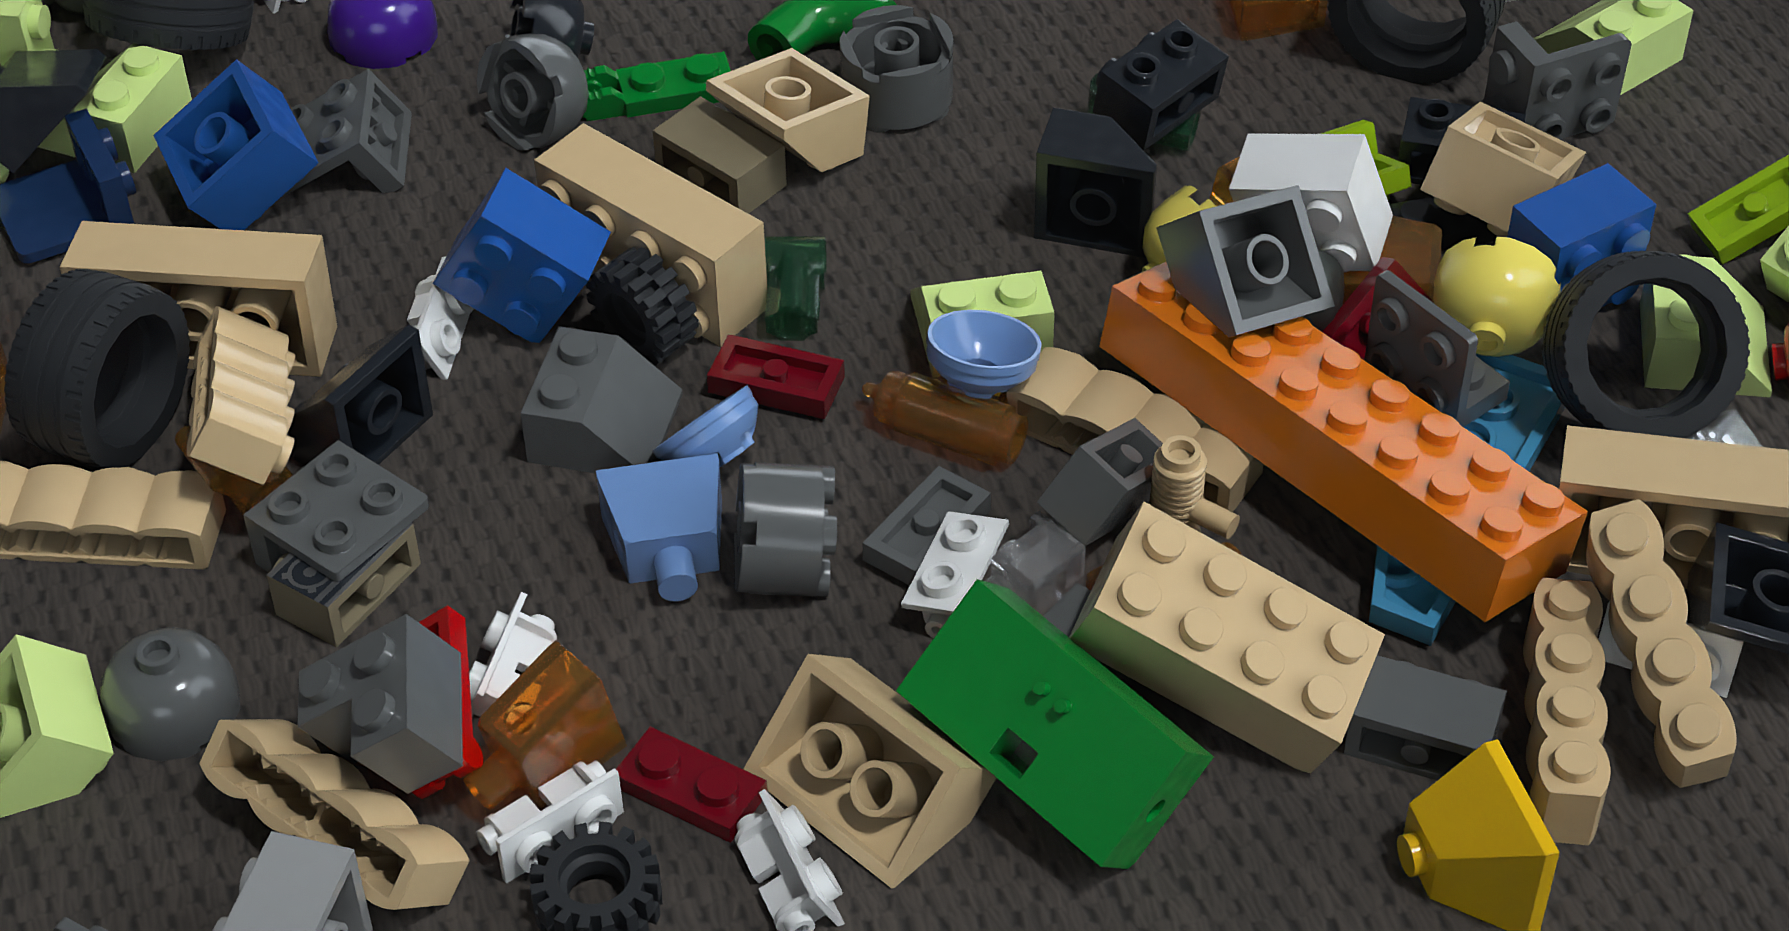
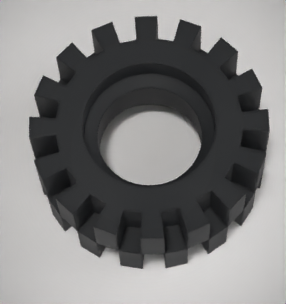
(642, 304)
(592, 856)

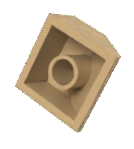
(799, 106)
(1495, 163)

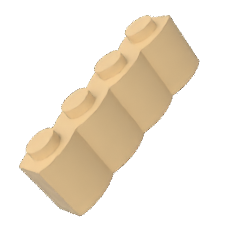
(241, 397)
(1076, 402)
(108, 516)
(1668, 657)
(1566, 709)
(330, 802)

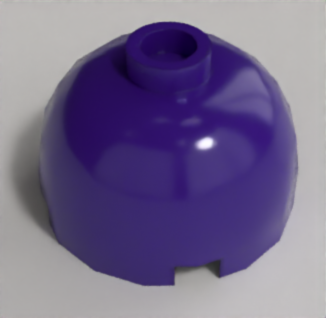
(381, 31)

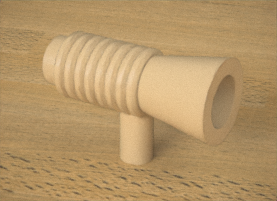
(1179, 487)

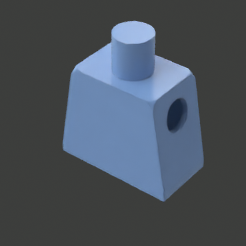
(664, 520)

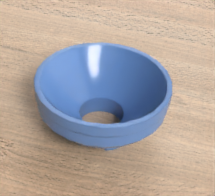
(982, 351)
(721, 430)

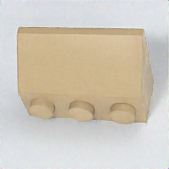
(867, 768)

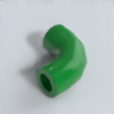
(806, 25)

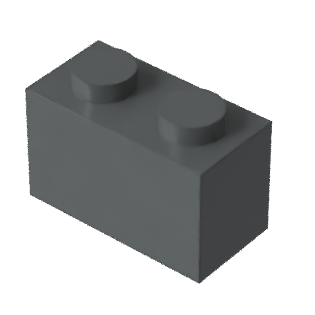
(1103, 482)
(1421, 718)

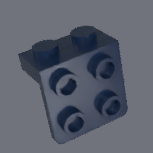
(48, 206)

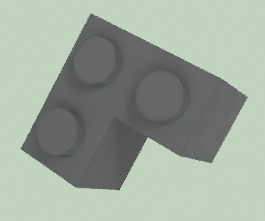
(389, 703)

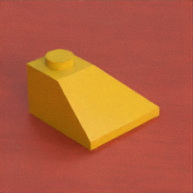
(1481, 843)

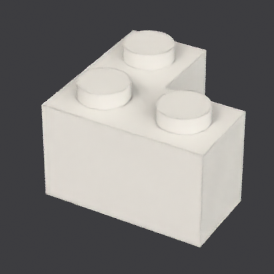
(1336, 185)

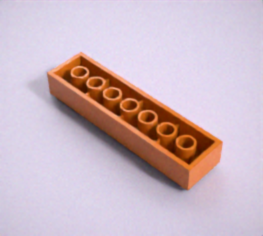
(1353, 444)

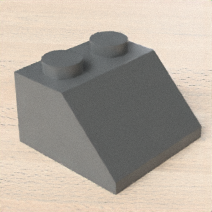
(1248, 262)
(596, 404)

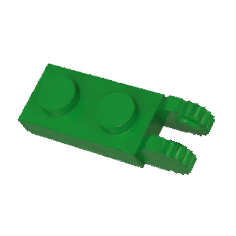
(651, 86)

